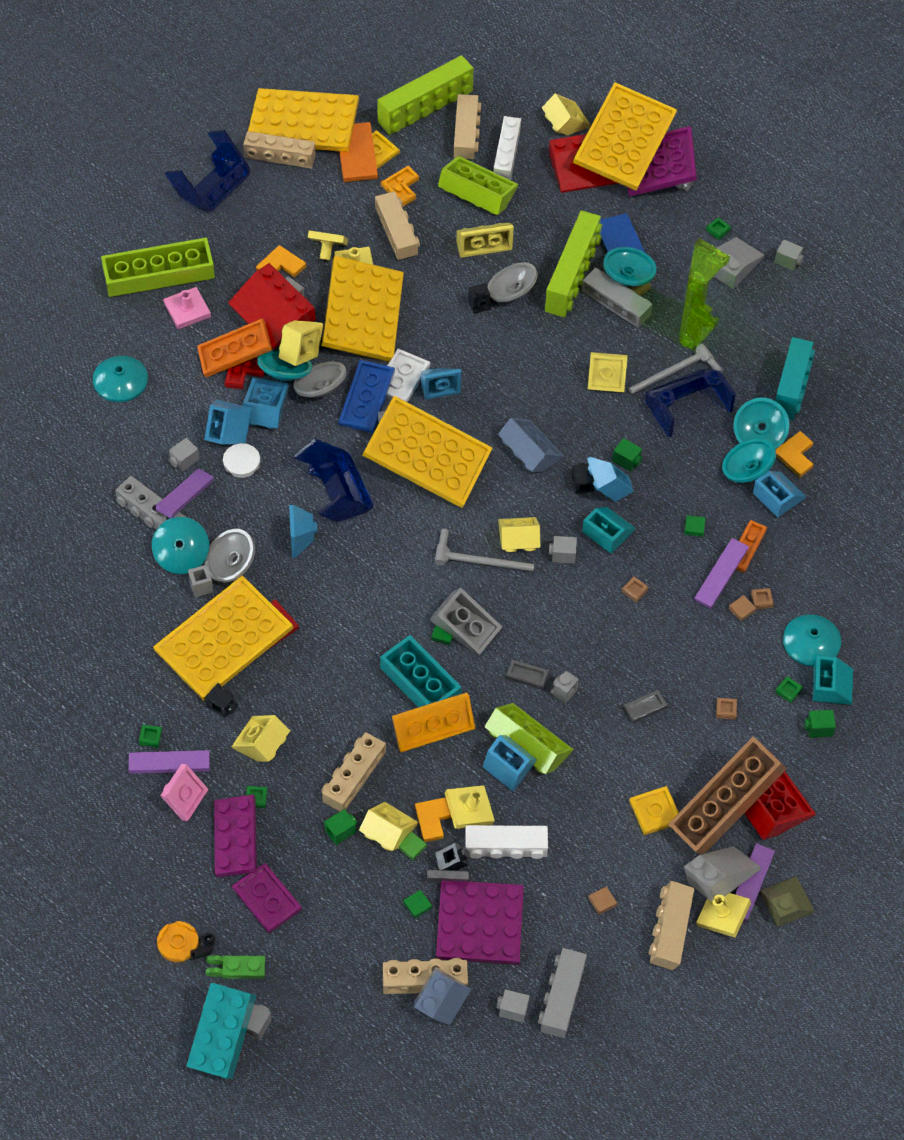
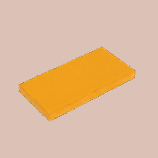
(433, 722)

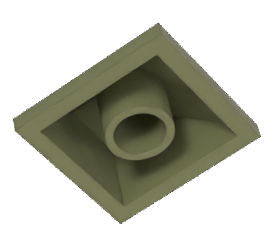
(786, 901)

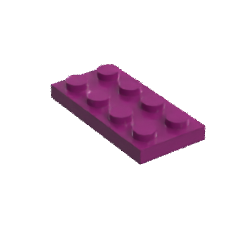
(235, 835)

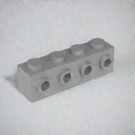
(141, 502)

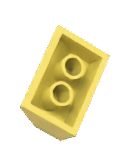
(485, 239)

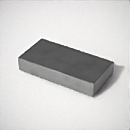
(527, 674)
(645, 706)
(437, 876)

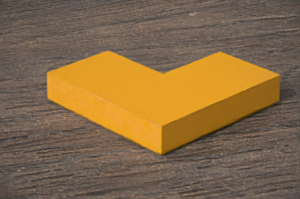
(399, 183)
(283, 259)
(792, 454)
(429, 816)

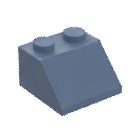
(441, 996)

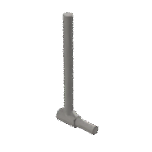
(702, 354)
(443, 555)

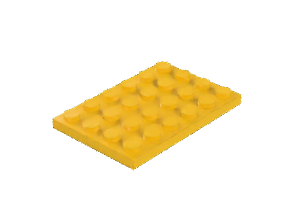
(306, 116)
(625, 136)
(362, 309)
(427, 451)
(223, 637)

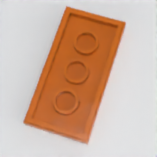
(360, 160)
(234, 347)

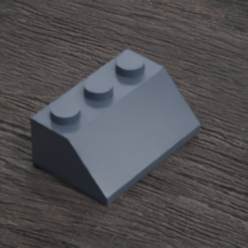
(530, 444)

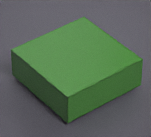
(412, 846)

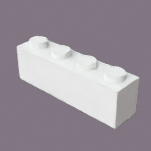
(507, 147)
(506, 841)

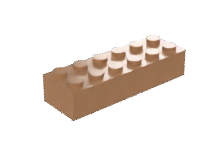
(727, 796)

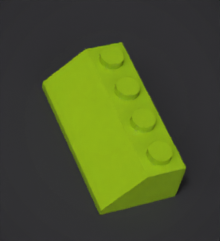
(477, 185)
(530, 735)

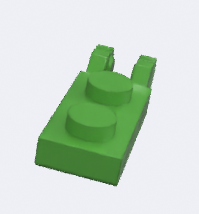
(237, 967)

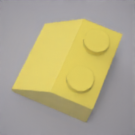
(565, 115)
(300, 341)
(519, 534)
(261, 738)
(387, 826)

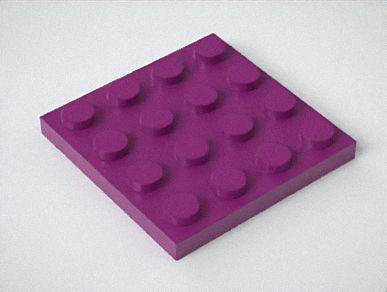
(672, 163)
(480, 922)

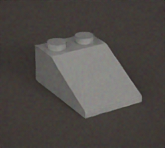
(742, 261)
(473, 624)
(719, 871)

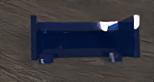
(226, 176)
(665, 395)
(340, 480)

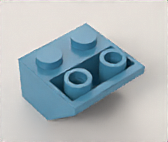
(227, 423)
(609, 479)
(777, 492)
(508, 761)

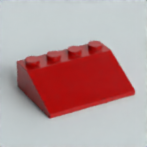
(568, 174)
(273, 299)
(779, 809)

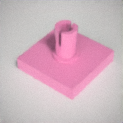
(187, 307)
(184, 792)

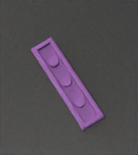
(184, 493)
(721, 573)
(168, 761)
(750, 888)

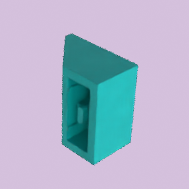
(607, 528)
(832, 681)

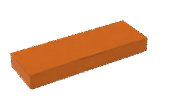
(751, 537)

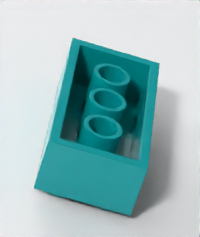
(795, 376)
(418, 673)
(221, 1031)

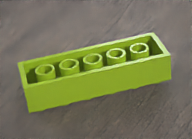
(425, 95)
(573, 264)
(158, 267)

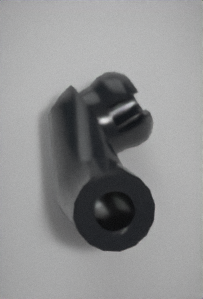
(205, 948)

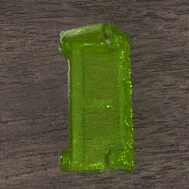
(697, 316)

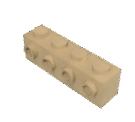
(466, 126)
(279, 149)
(396, 225)
(354, 772)
(671, 925)
(412, 975)

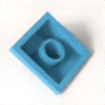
(440, 382)
(301, 529)

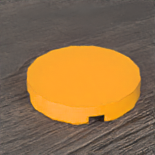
(177, 941)

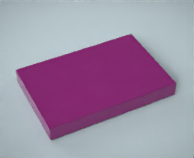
(267, 898)

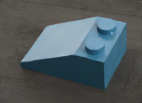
(266, 401)

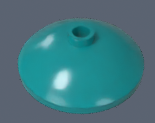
(629, 266)
(280, 369)
(121, 385)
(759, 412)
(749, 460)
(190, 555)
(804, 646)

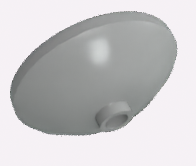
(512, 282)
(322, 380)
(230, 555)

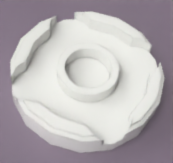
(241, 460)

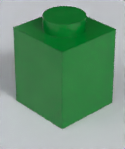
(627, 455)
(820, 723)
(340, 826)

